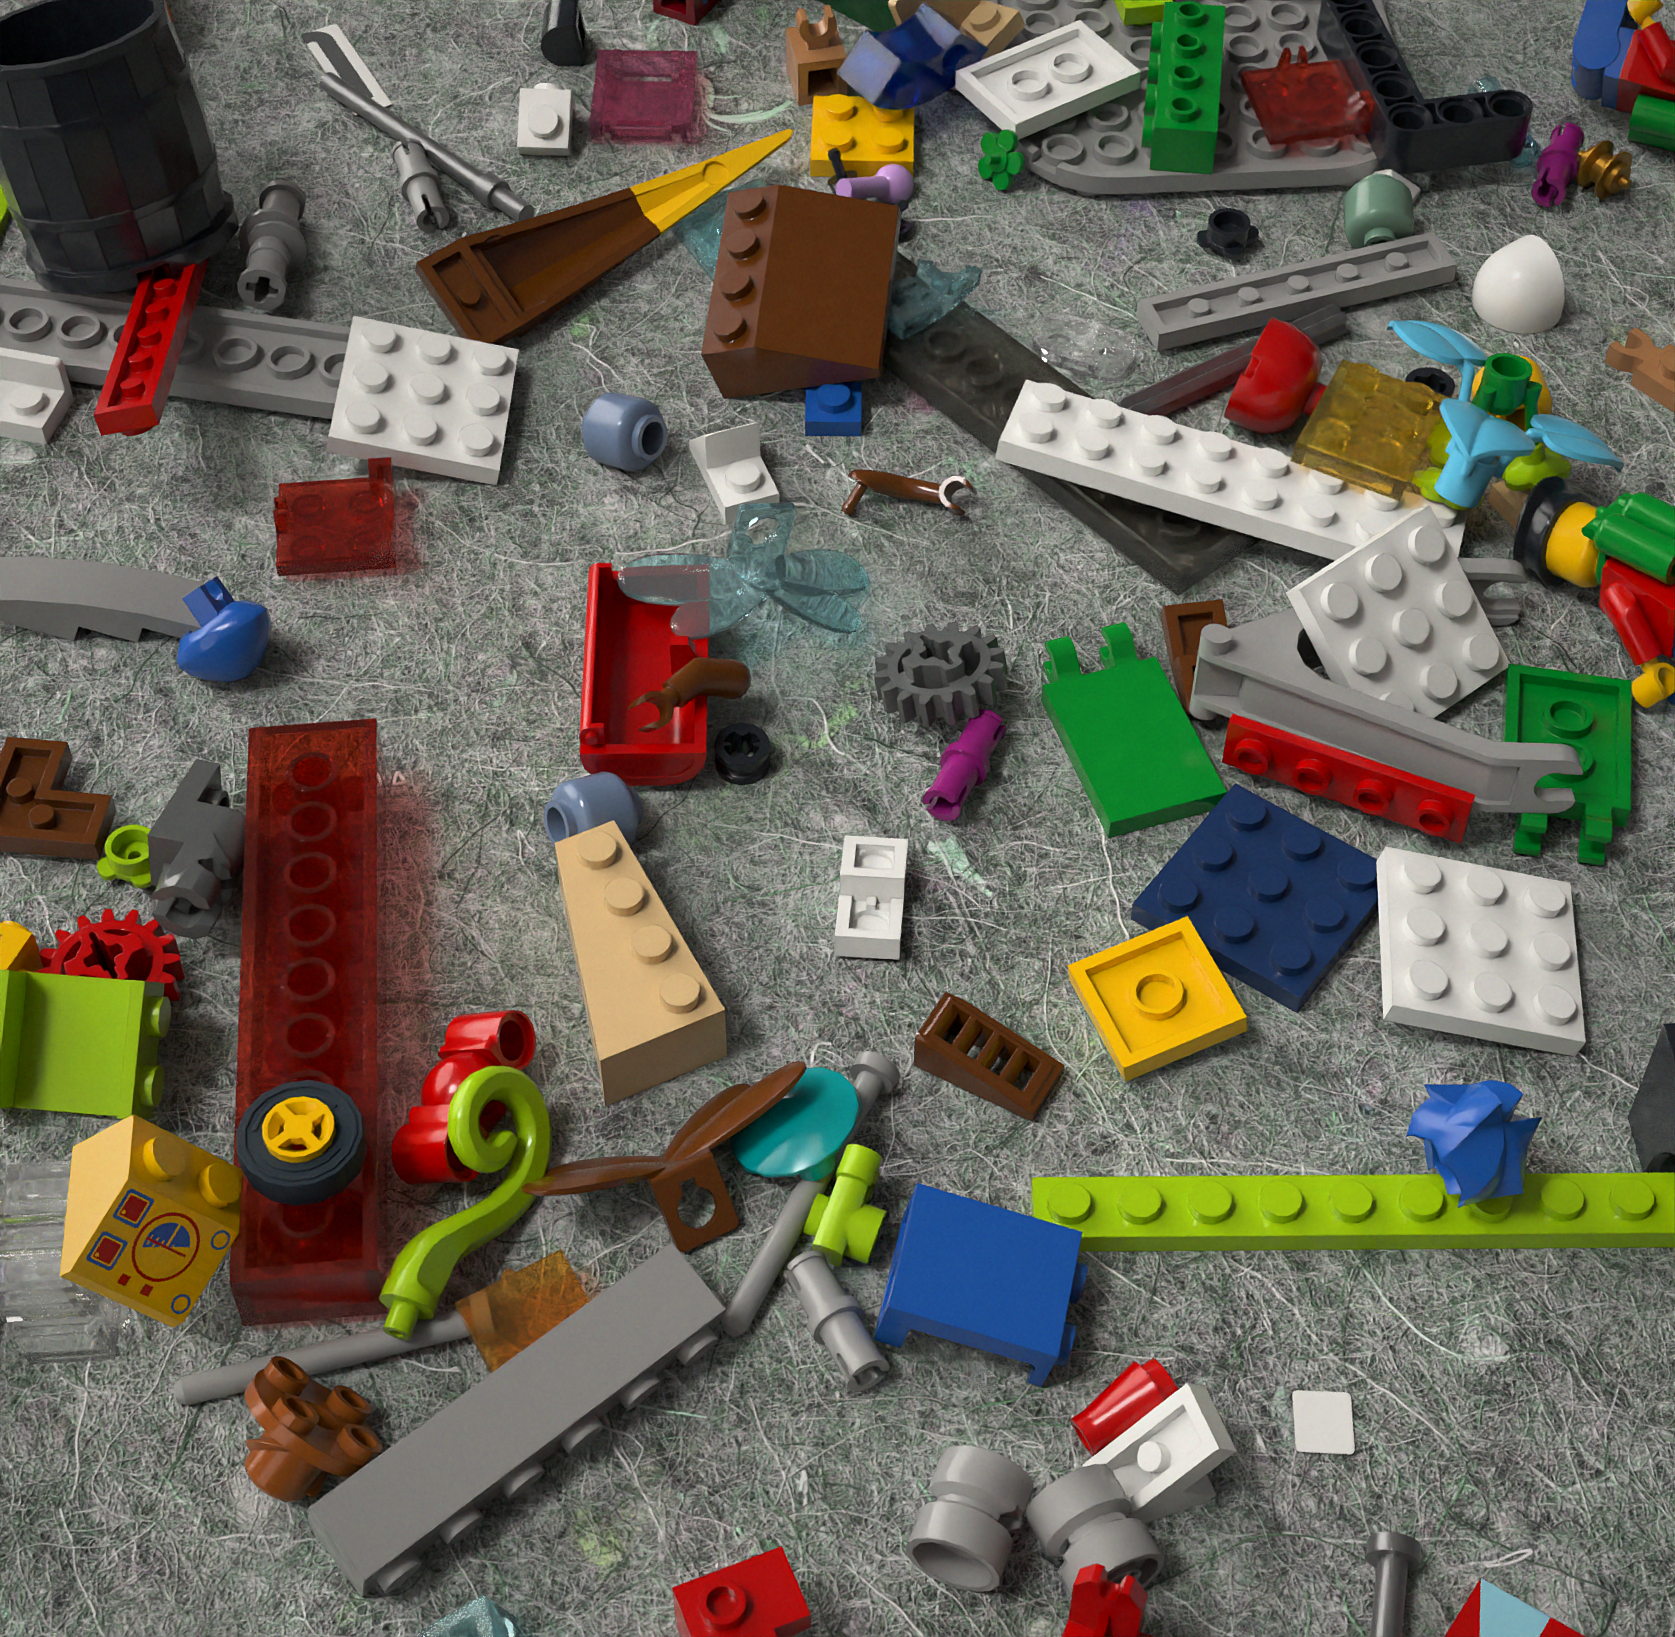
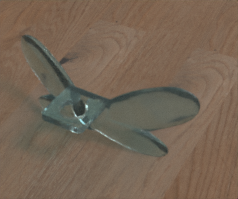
(723, 591)

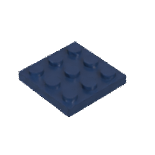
(1265, 895)

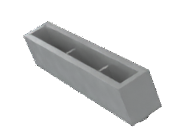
(515, 1420)

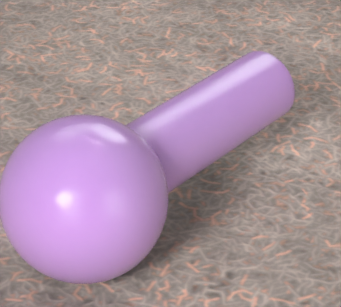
(888, 185)

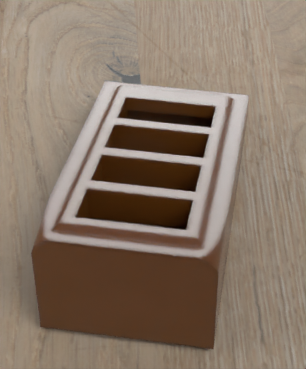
(976, 1028)

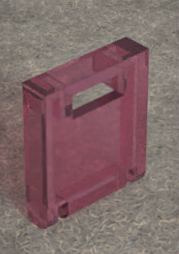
(644, 108)

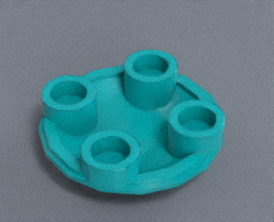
(801, 1128)

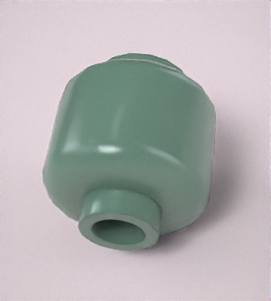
(1378, 211)

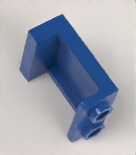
(983, 1280)

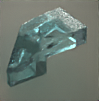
(928, 296)

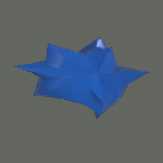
(1475, 1138)

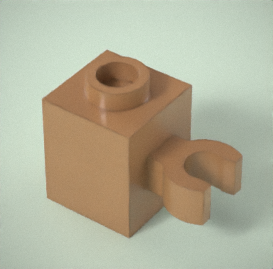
(815, 57)

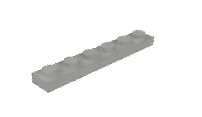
(1295, 290)

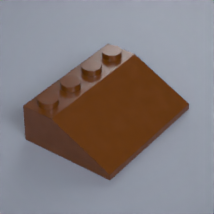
(800, 290)

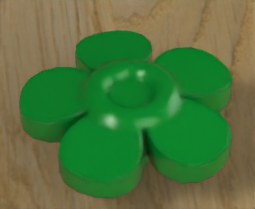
(1001, 159)

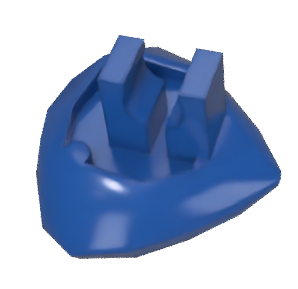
(231, 635)

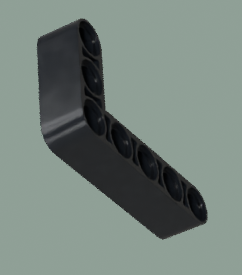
(1405, 128)

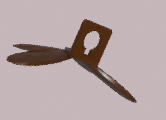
(683, 1159)

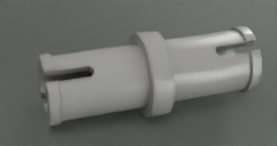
(420, 185)
(836, 1320)

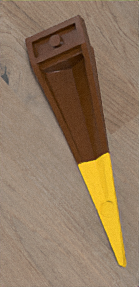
(525, 271)

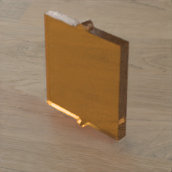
(521, 1308)

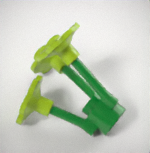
(1501, 390)

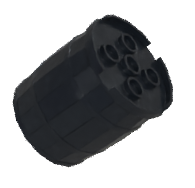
(106, 145)

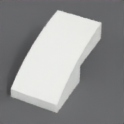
(871, 897)

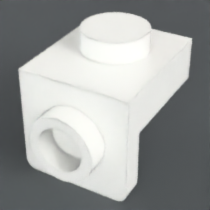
(545, 120)

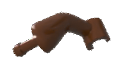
(905, 488)

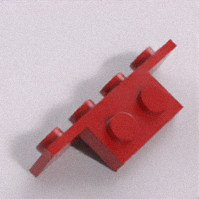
(1347, 778)

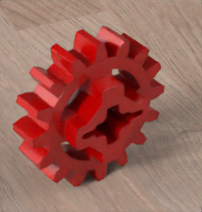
(117, 952)

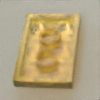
(1369, 429)

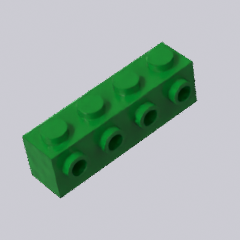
(1184, 87)

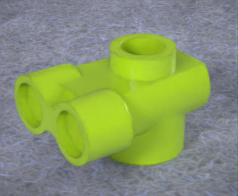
(845, 1220)

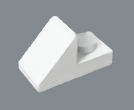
(734, 468)
(1168, 1454)

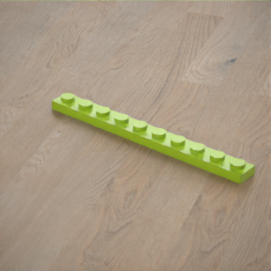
(1356, 1212)

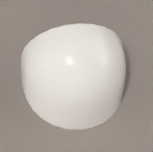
(1520, 287)

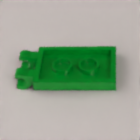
(1593, 719)
(1127, 736)

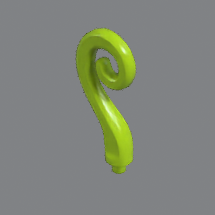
(429, 1258)

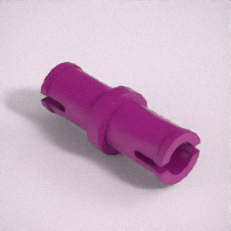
(1557, 165)
(964, 765)

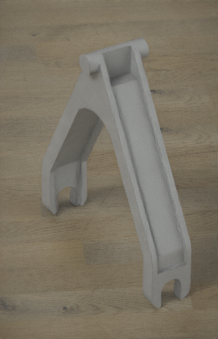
(1268, 678)

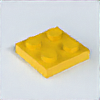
(862, 133)
(1157, 998)

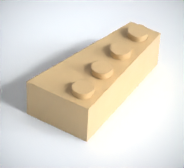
(637, 977)

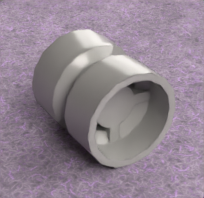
(1088, 1523)
(968, 1528)

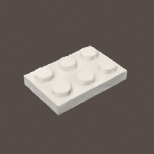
(1047, 79)

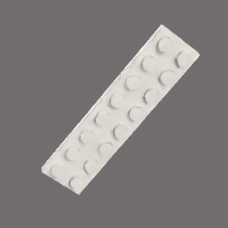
(1201, 474)

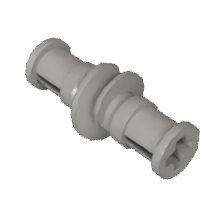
(272, 245)

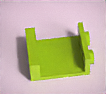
(81, 1043)

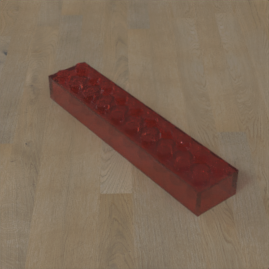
(314, 1007)

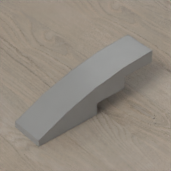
(98, 596)

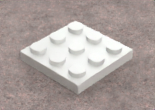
(423, 400)
(1401, 619)
(1479, 952)

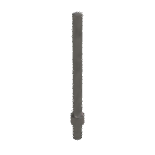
(486, 187)

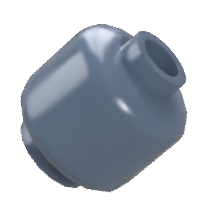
(623, 431)
(591, 802)

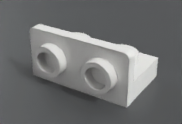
(32, 395)

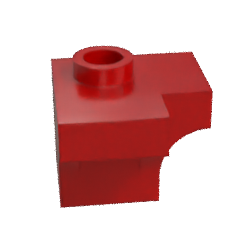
(743, 1600)

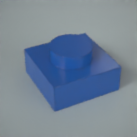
(833, 409)

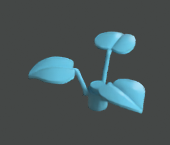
(1482, 437)

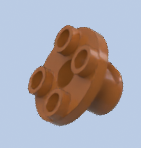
(305, 1432)

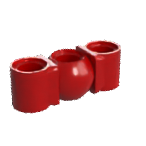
(472, 1042)

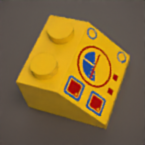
(148, 1218)

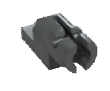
(196, 853)

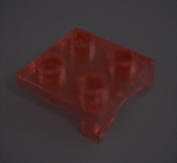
(1306, 100)
(337, 523)

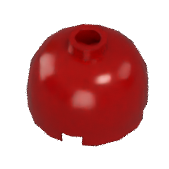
(1277, 381)

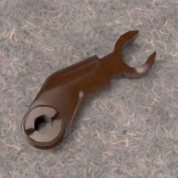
(698, 677)

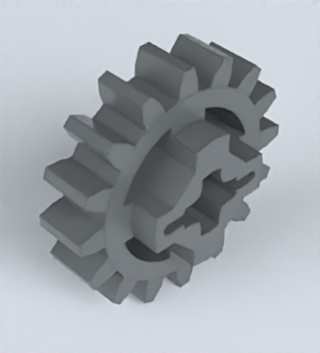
(940, 674)

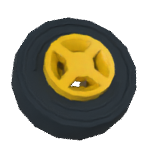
(306, 1115)

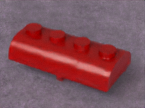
(625, 656)

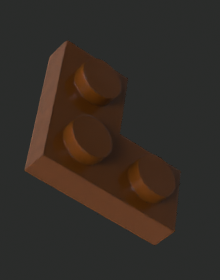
(38, 814)

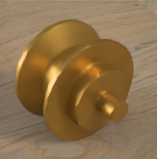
(1604, 169)

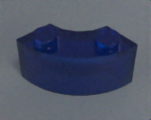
(911, 61)

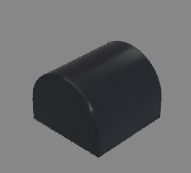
(564, 33)

